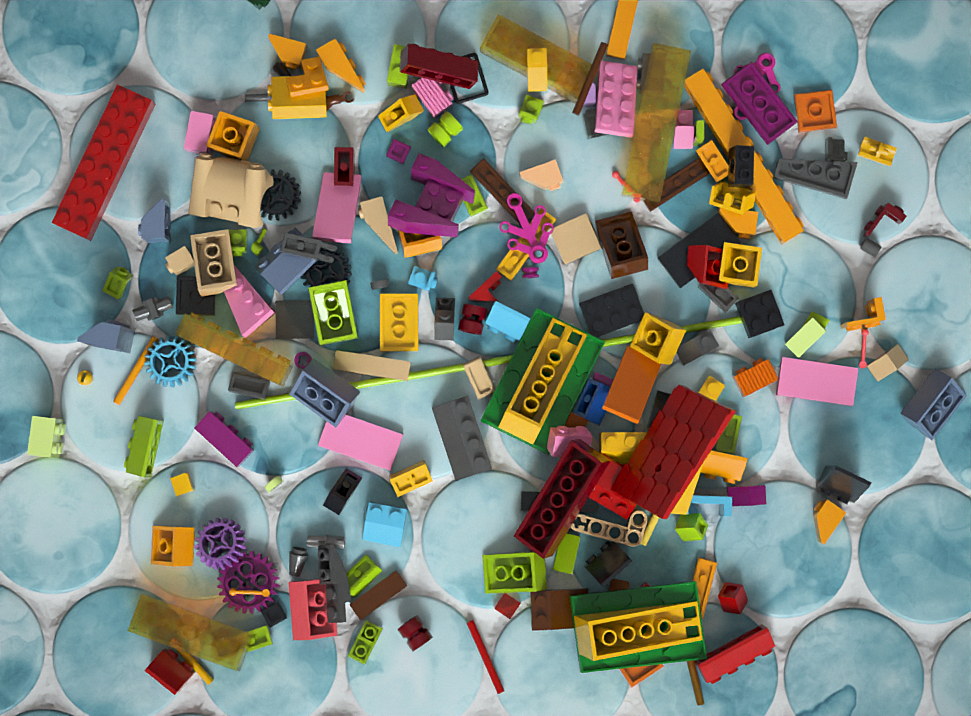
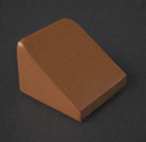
(575, 420)
(616, 584)

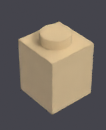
(180, 261)

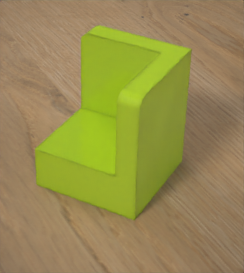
(691, 527)

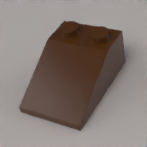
(622, 245)
(552, 608)

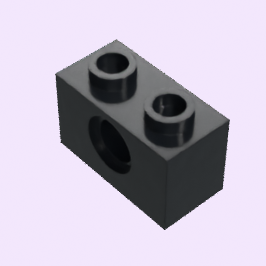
(741, 166)

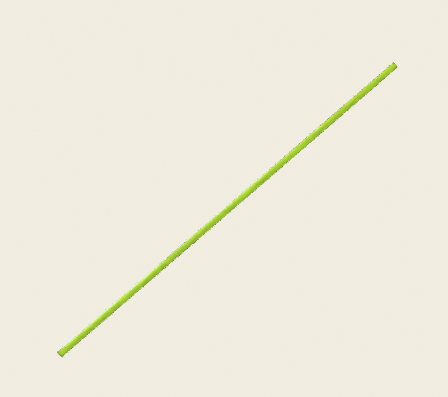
(487, 362)

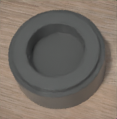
(379, 284)

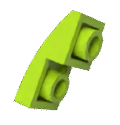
(365, 642)

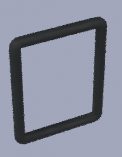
(482, 79)

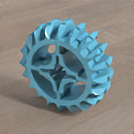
(165, 368)

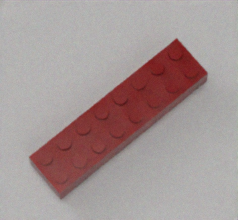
(103, 162)

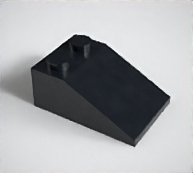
(842, 484)
(607, 563)

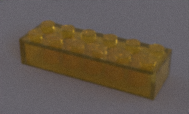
(509, 44)
(231, 348)
(190, 632)

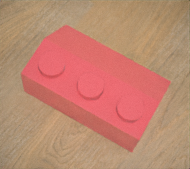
(309, 610)

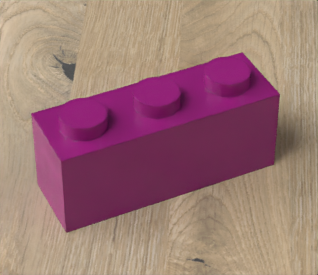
(224, 438)

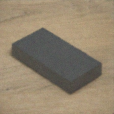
(249, 386)

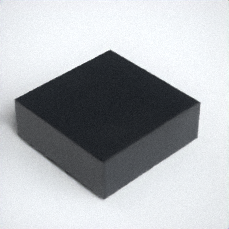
(274, 614)

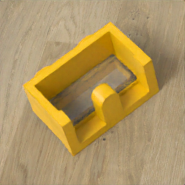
(732, 198)

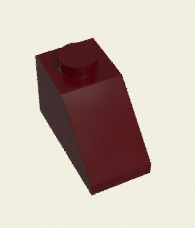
(344, 166)

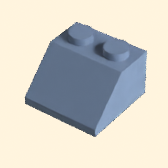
(156, 224)

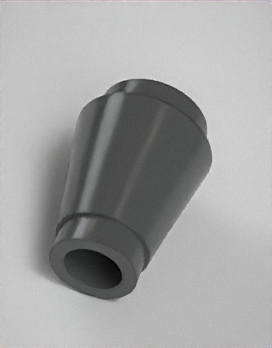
(297, 560)

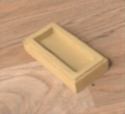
(478, 377)

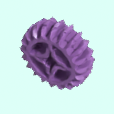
(216, 550)

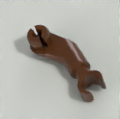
(336, 99)

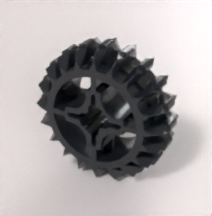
(280, 187)
(322, 280)

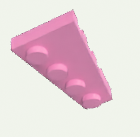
(247, 305)

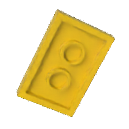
(399, 322)

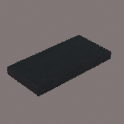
(711, 233)

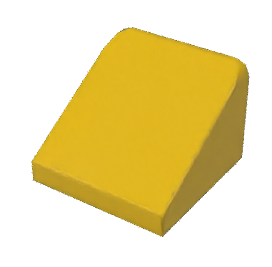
(182, 484)

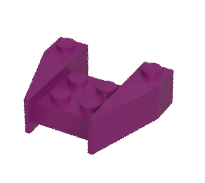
(436, 204)

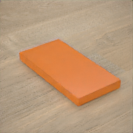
(631, 385)

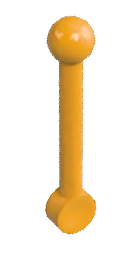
(265, 592)

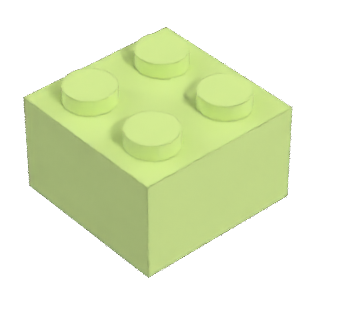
(46, 437)

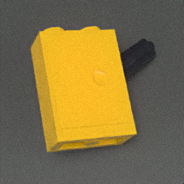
(288, 107)

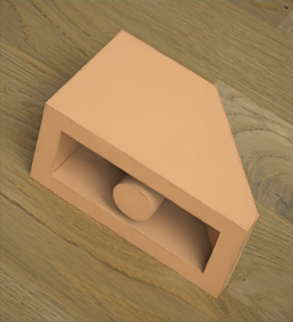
(544, 176)

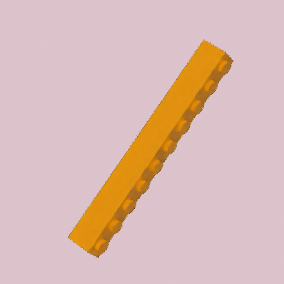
(728, 134)

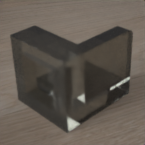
(835, 150)

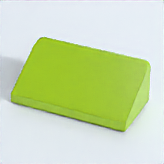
(567, 554)
(362, 575)

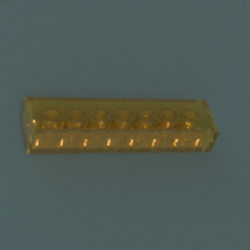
(655, 123)

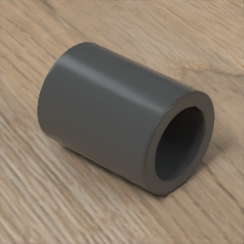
(870, 247)

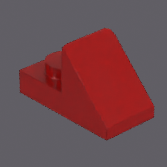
(482, 293)

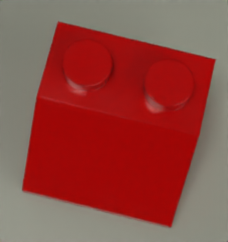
(170, 671)

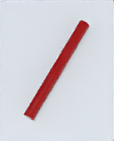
(485, 656)

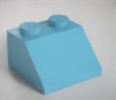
(507, 322)
(384, 524)

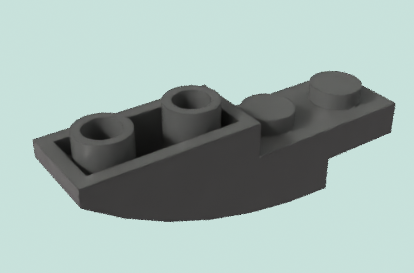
(337, 586)

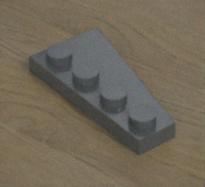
(819, 175)

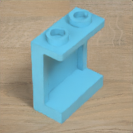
(724, 502)

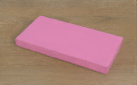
(336, 210)
(817, 381)
(362, 441)

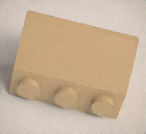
(213, 262)

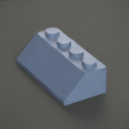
(109, 336)

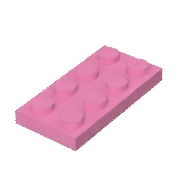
(616, 99)

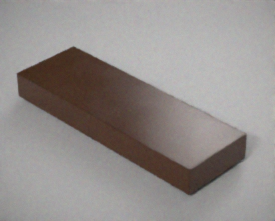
(378, 595)

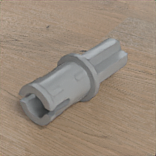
(315, 541)

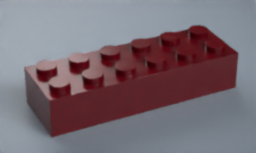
(561, 498)

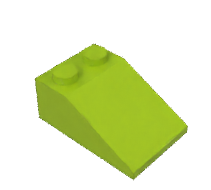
(333, 313)
(514, 572)

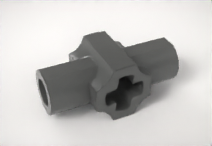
(152, 308)

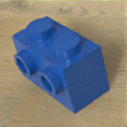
(591, 402)

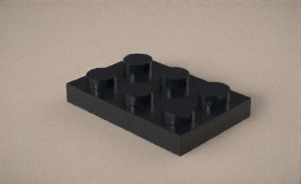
(612, 311)

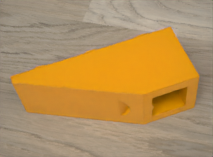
(336, 62)

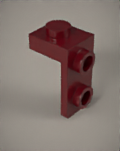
(893, 212)

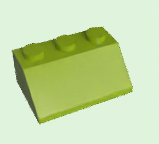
(143, 446)

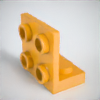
(874, 310)

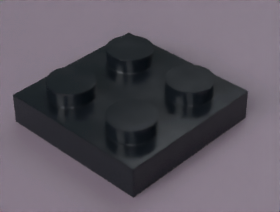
(759, 314)

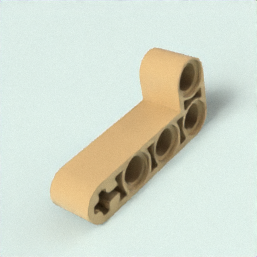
(606, 526)

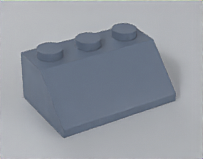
(283, 269)
(324, 392)
(933, 404)

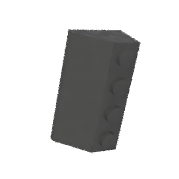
(461, 438)

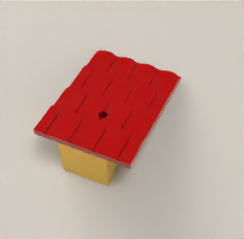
(671, 455)

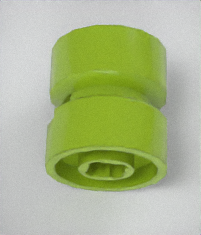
(442, 131)

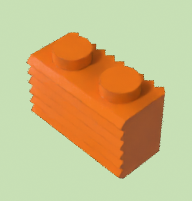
(755, 377)

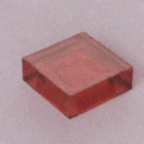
(507, 605)

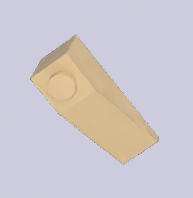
(377, 219)

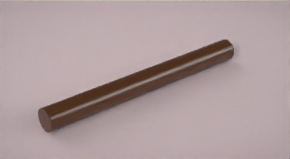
(590, 78)

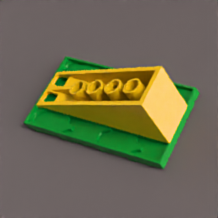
(542, 380)
(638, 627)

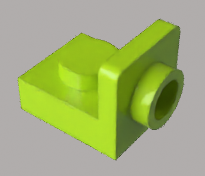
(530, 109)
(238, 242)
(117, 282)

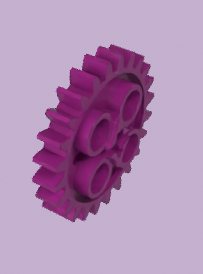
(258, 568)

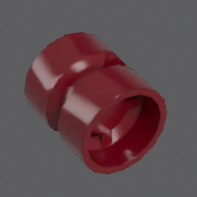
(472, 326)
(415, 633)

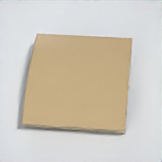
(576, 238)

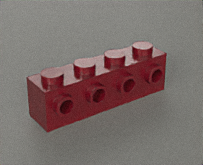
(439, 66)

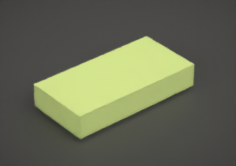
(805, 337)

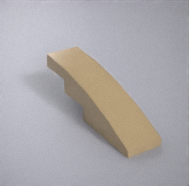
(372, 365)

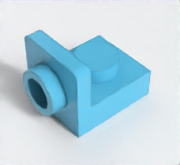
(423, 279)

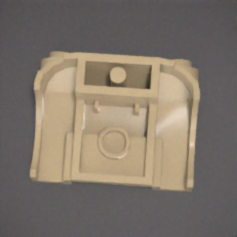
(228, 189)

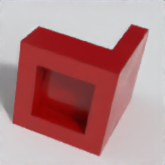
(732, 598)

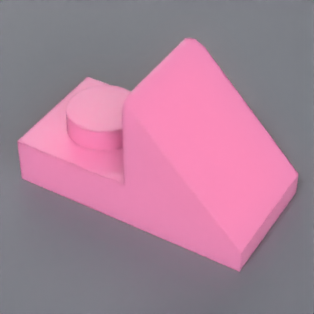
(684, 130)

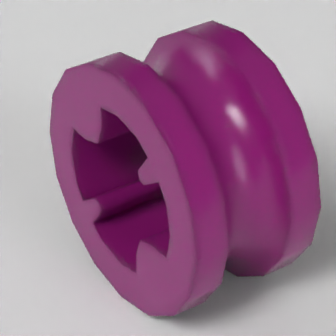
(530, 272)
(297, 360)

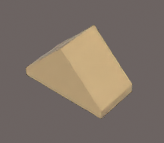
(887, 363)

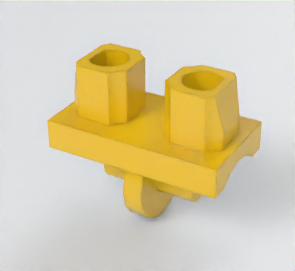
(877, 151)

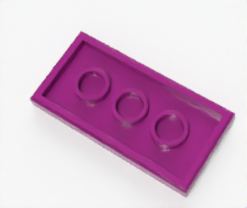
(759, 103)

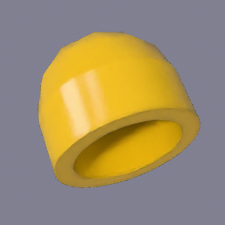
(88, 378)

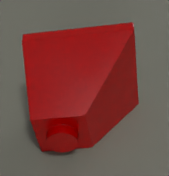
(705, 264)

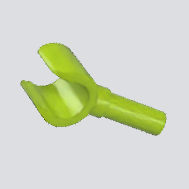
(256, 248)

